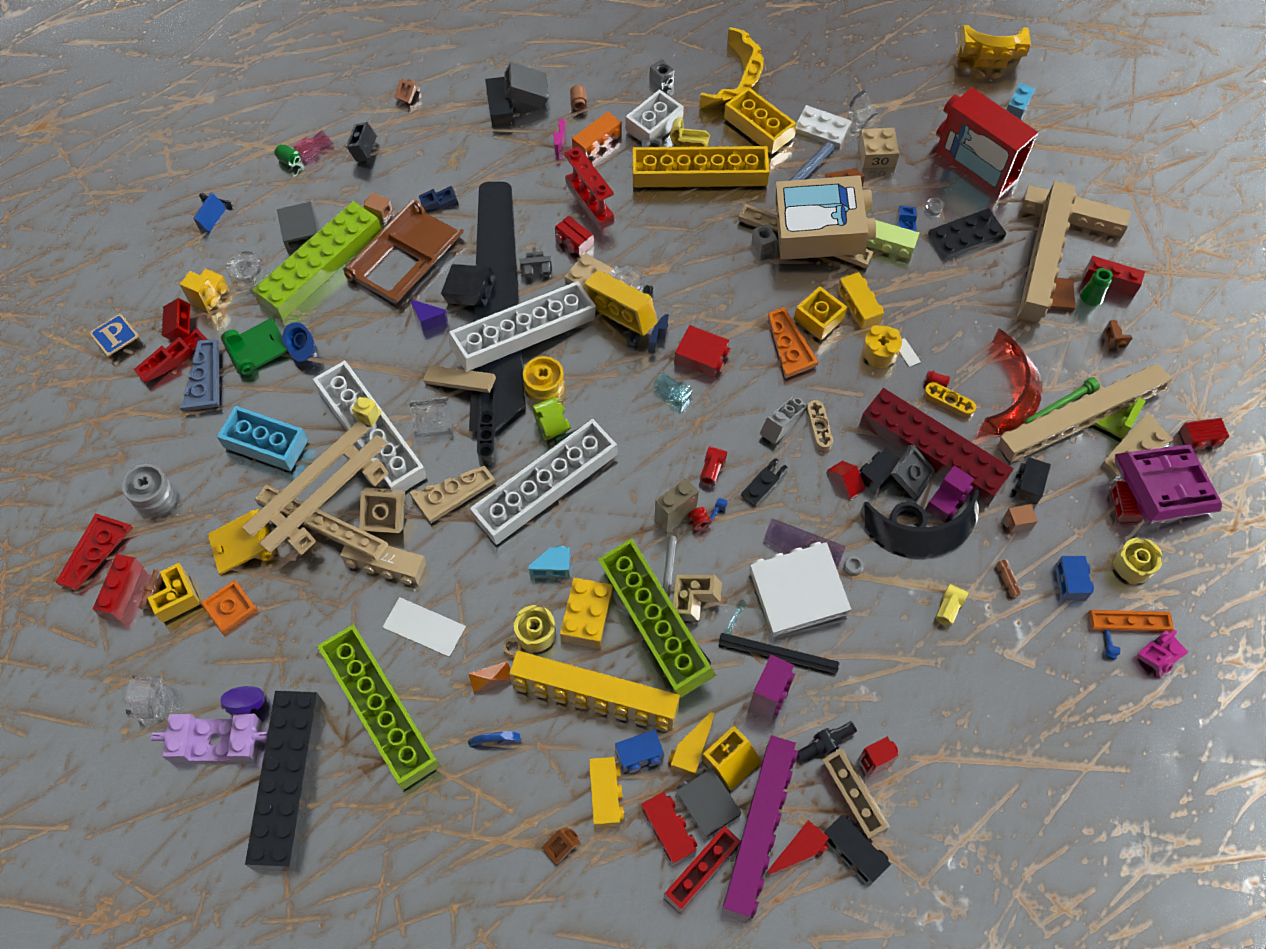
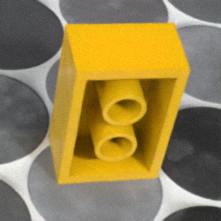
(586, 613)

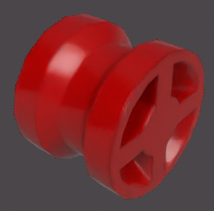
(699, 518)

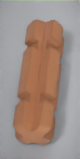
(1008, 578)

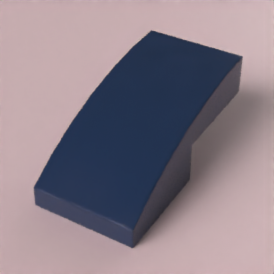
(435, 200)
(658, 332)

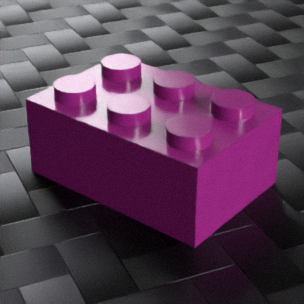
(772, 688)

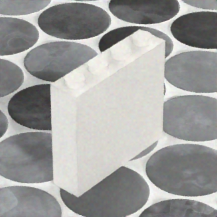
(799, 589)

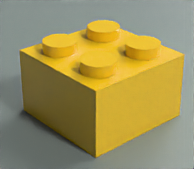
(820, 313)

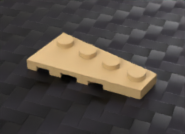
(1144, 436)
(444, 497)

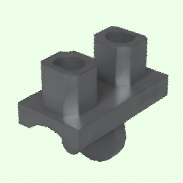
(533, 260)

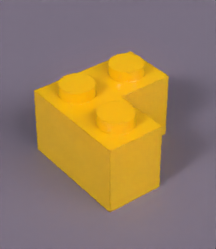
(203, 289)
(178, 595)

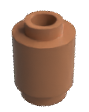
(578, 97)

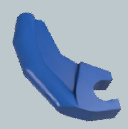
(502, 738)

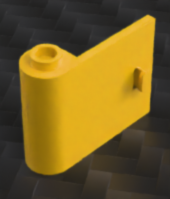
(235, 546)

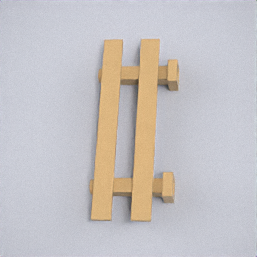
(288, 527)

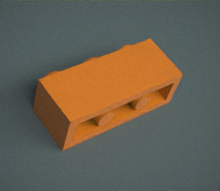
(597, 134)

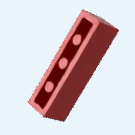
(702, 869)

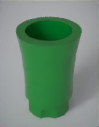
(1095, 290)

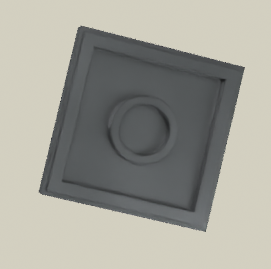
(913, 472)

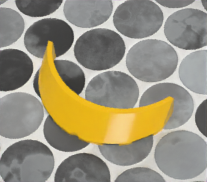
(752, 68)

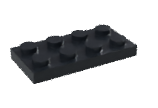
(967, 233)

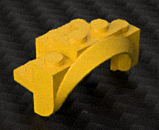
(993, 50)

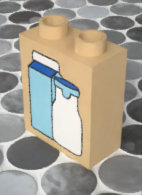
(823, 217)

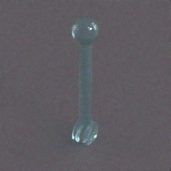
(741, 603)

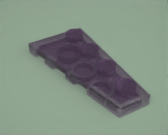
(790, 537)

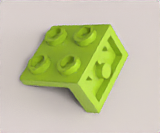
(1122, 422)

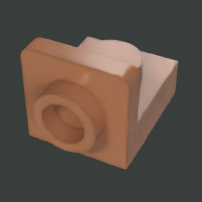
(406, 90)

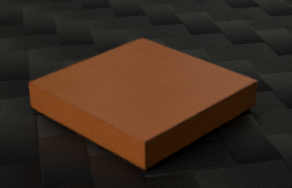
(1063, 295)

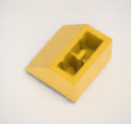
(732, 758)

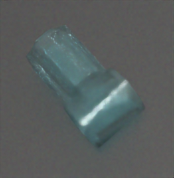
(677, 391)

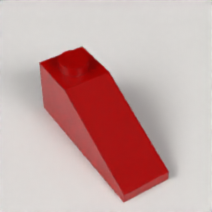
(801, 849)

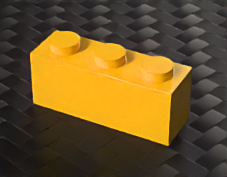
(860, 300)
(605, 792)

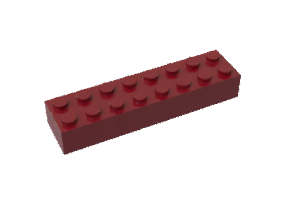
(942, 447)

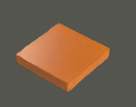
(229, 606)

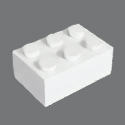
(653, 117)

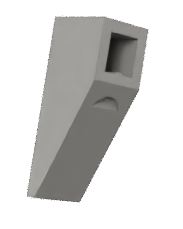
(783, 419)

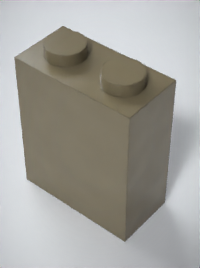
(675, 505)

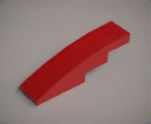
(168, 358)

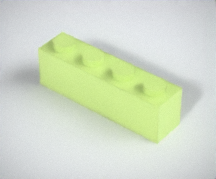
(894, 239)

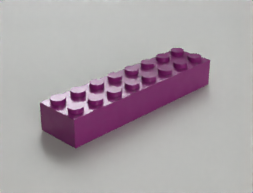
(758, 830)

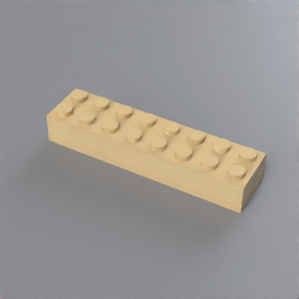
(1047, 252)

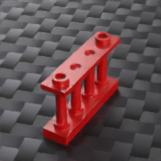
(589, 186)

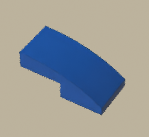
(907, 217)

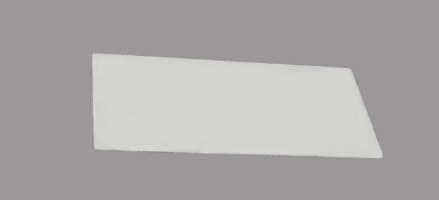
(424, 626)

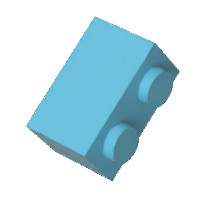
(1020, 100)

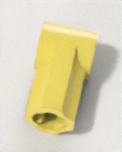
(952, 602)

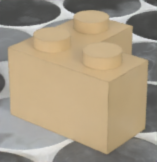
(691, 591)

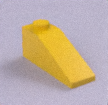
(690, 749)

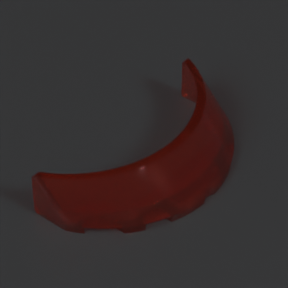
(1028, 400)

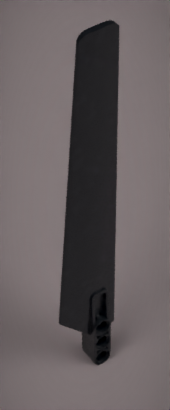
(496, 249)

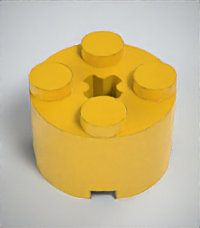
(881, 346)

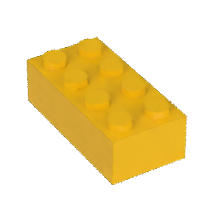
(760, 120)
(621, 302)

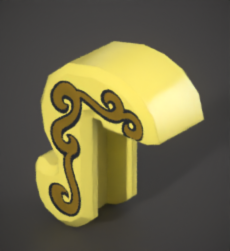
(687, 137)

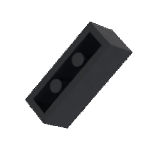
(498, 103)
(857, 849)

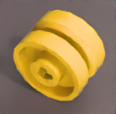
(543, 379)

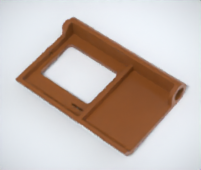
(411, 232)

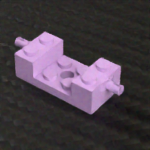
(189, 739)

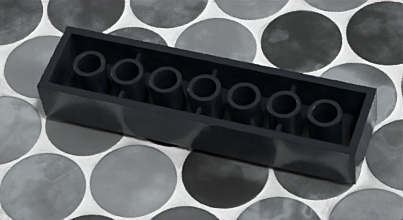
(284, 781)

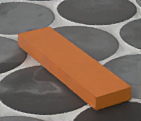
(1130, 621)

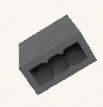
(526, 85)
(297, 224)
(707, 803)

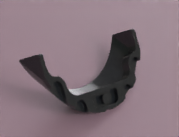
(921, 541)

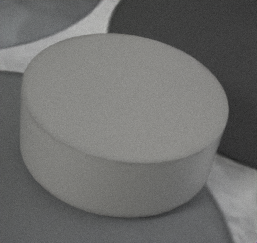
(853, 565)

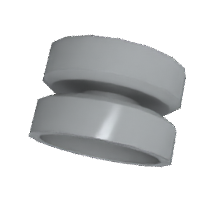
(147, 488)

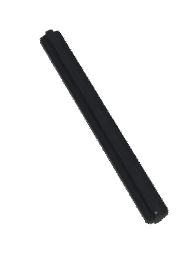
(782, 653)

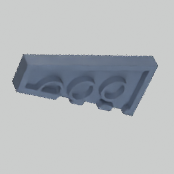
(204, 378)

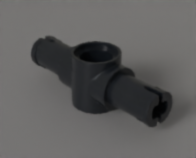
(826, 741)

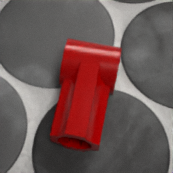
(713, 461)

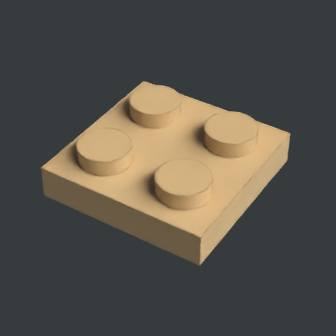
(585, 268)

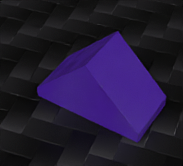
(429, 315)

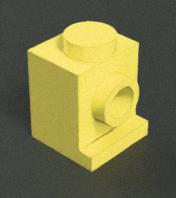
(368, 408)

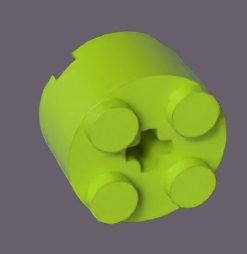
(550, 418)

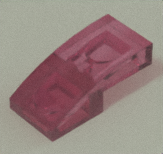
(313, 146)

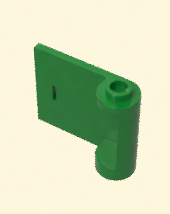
(254, 346)

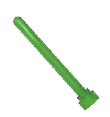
(1090, 386)

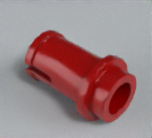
(934, 377)

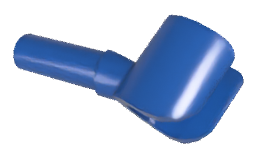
(720, 504)
(1111, 651)

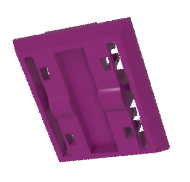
(1168, 480)

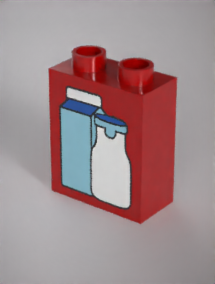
(984, 140)

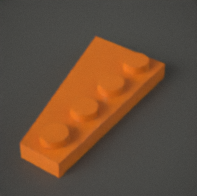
(791, 346)

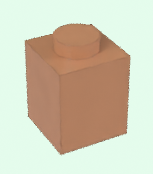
(378, 206)
(1020, 518)

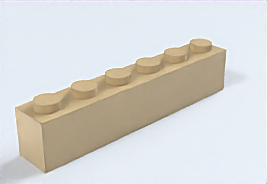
(1085, 212)

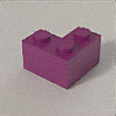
(952, 491)

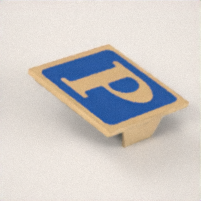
(114, 334)

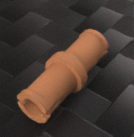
(151, 589)

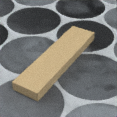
(459, 378)

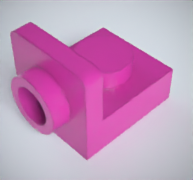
(1169, 642)
(1157, 658)

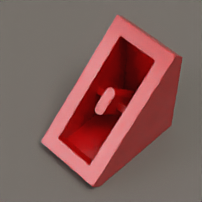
(847, 478)

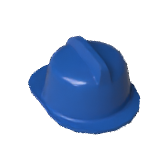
(298, 341)

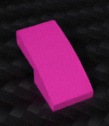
(559, 137)

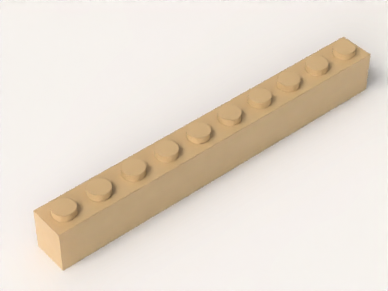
(1083, 413)

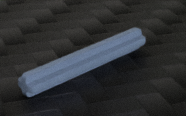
(814, 162)

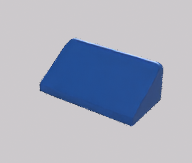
(209, 213)

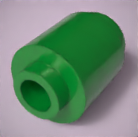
(287, 155)

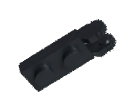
(763, 483)

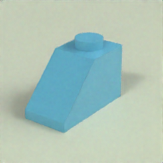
(552, 563)

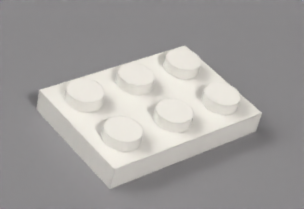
(822, 126)

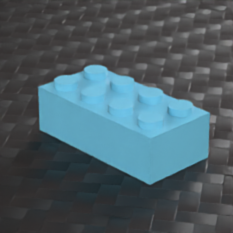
(262, 438)

